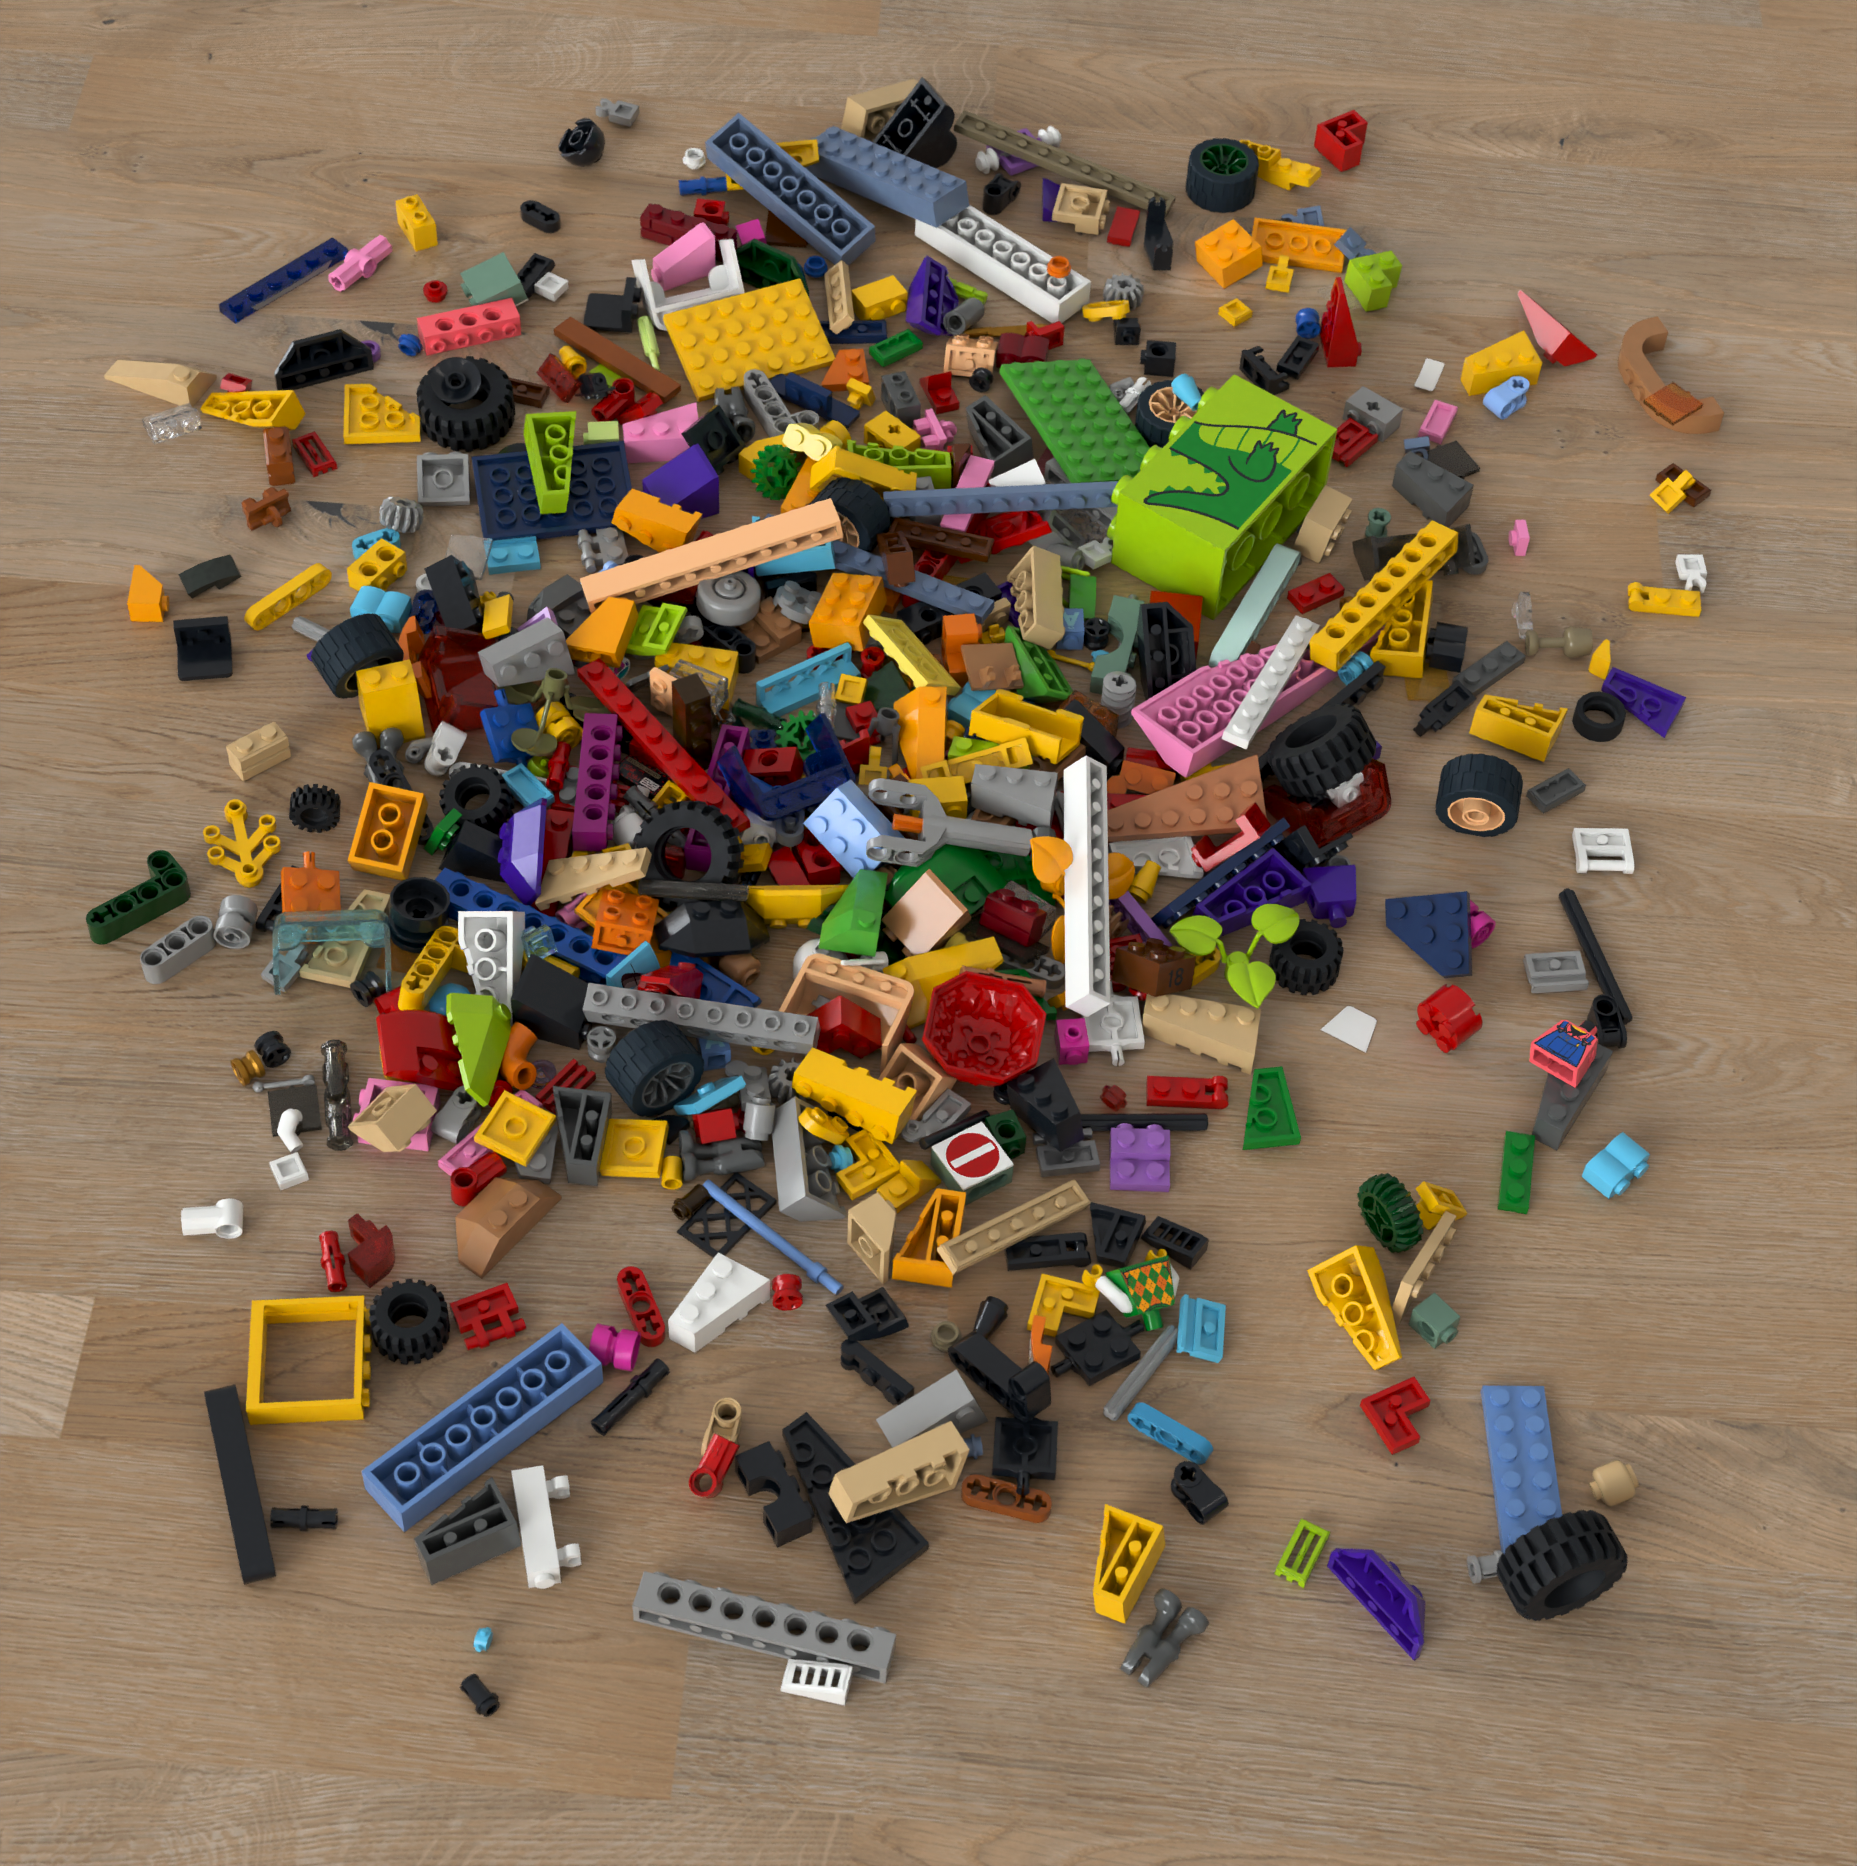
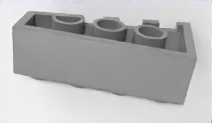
(802, 1168)

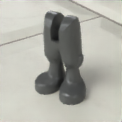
(735, 410)
(390, 740)
(727, 1156)
(1149, 1639)

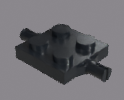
(1097, 1348)
(1025, 1450)

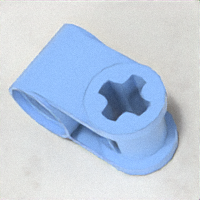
(1507, 397)

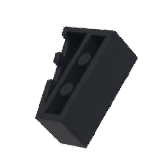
(456, 594)
(1047, 1105)

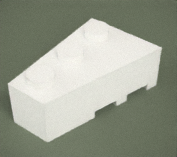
(715, 1301)

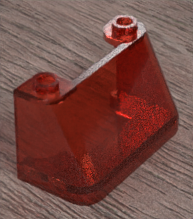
(457, 678)
(1335, 822)

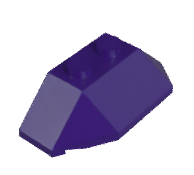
(930, 298)
(523, 851)
(1384, 1594)

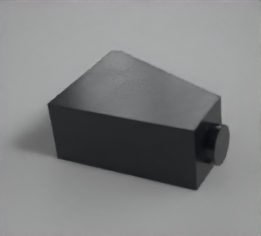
(1098, 740)
(474, 853)

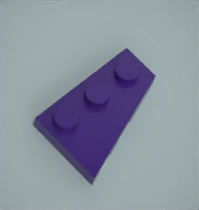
(1645, 700)

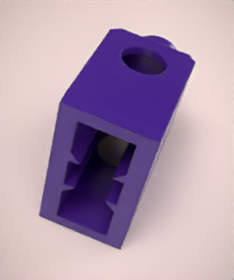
(1332, 893)

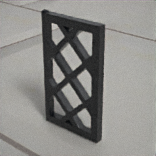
(733, 1237)

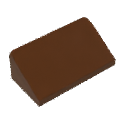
(959, 457)

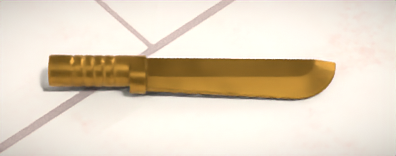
(997, 331)

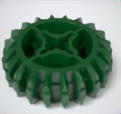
(1390, 1213)

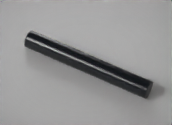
(949, 1131)

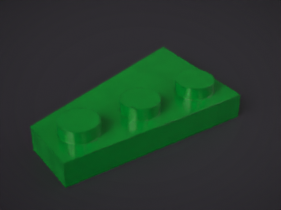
(1270, 1112)

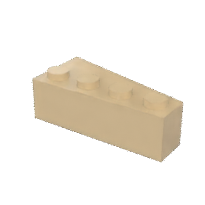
(871, 110)
(1039, 597)
(1204, 1027)
(901, 1474)

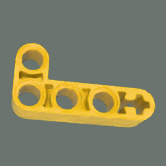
(431, 968)

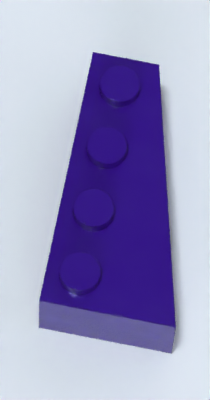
(1263, 882)

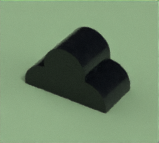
(921, 127)

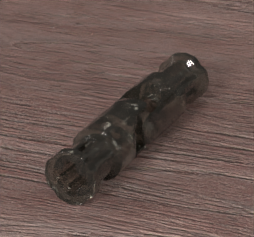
(336, 1105)

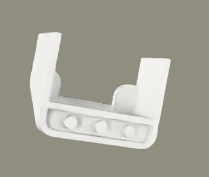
(723, 281)

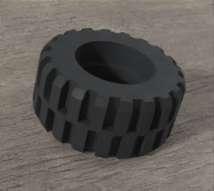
(469, 427)
(1321, 750)
(711, 824)
(1561, 1565)

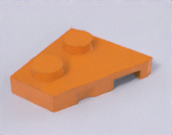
(847, 365)

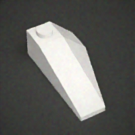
(493, 951)

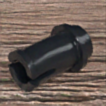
(483, 1699)

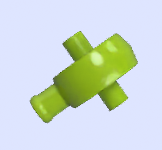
(538, 766)

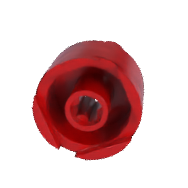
(1448, 1017)

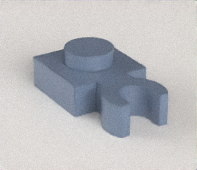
(1307, 215)

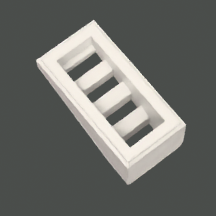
(825, 1693)

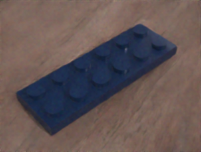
(1220, 875)

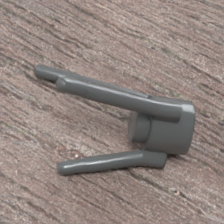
(887, 724)

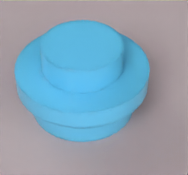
(840, 1157)

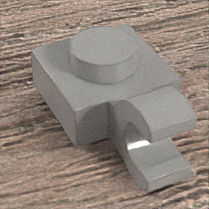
(288, 967)

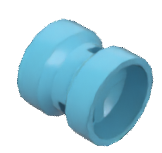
(1354, 667)

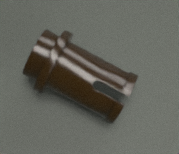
(685, 1206)

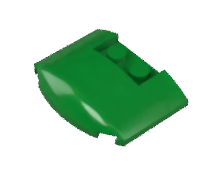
(959, 868)

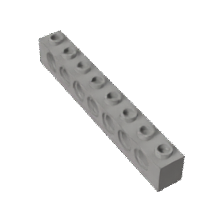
(703, 1018)
(773, 1640)

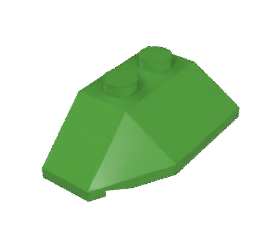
(1039, 671)

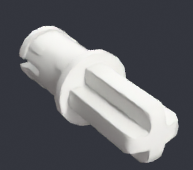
(1132, 395)

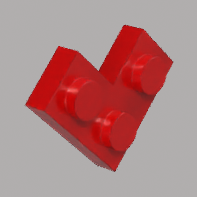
(1389, 1413)

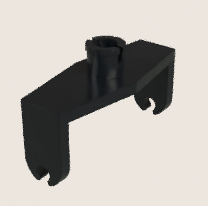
(1157, 237)

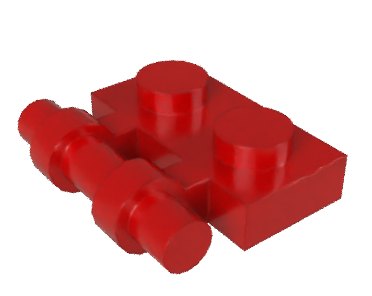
(486, 1308)

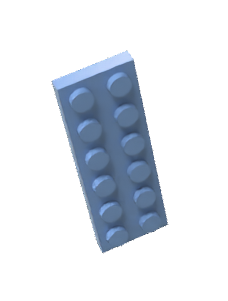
(1520, 1459)

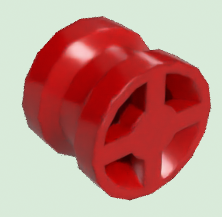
(787, 1292)

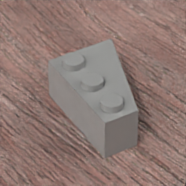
(527, 655)
(1015, 793)
(932, 1407)

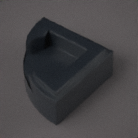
(675, 1124)

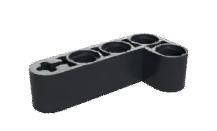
(1018, 1390)

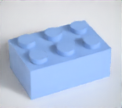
(846, 824)

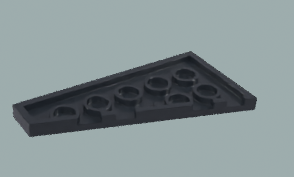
(864, 1549)

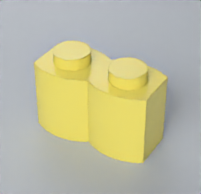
(809, 439)

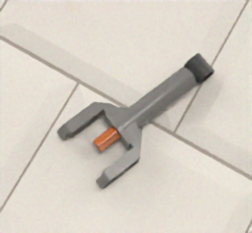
(937, 828)

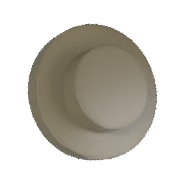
(945, 1335)

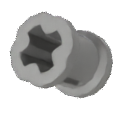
(1483, 1567)

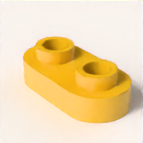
(1098, 310)
(824, 1126)

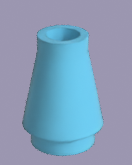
(1186, 390)

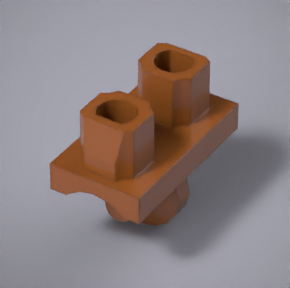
(268, 510)

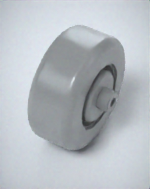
(729, 599)

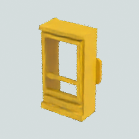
(853, 466)
(1009, 718)

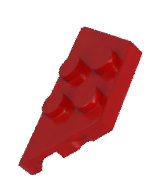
(1011, 529)

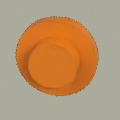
(1059, 267)

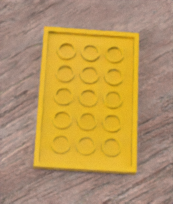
(757, 330)

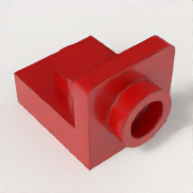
(1053, 332)

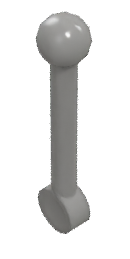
(306, 1080)

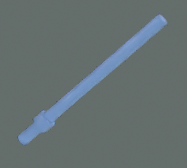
(815, 1271)

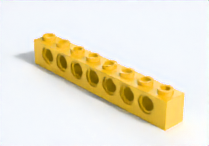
(1383, 596)

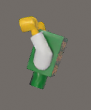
(1139, 1287)

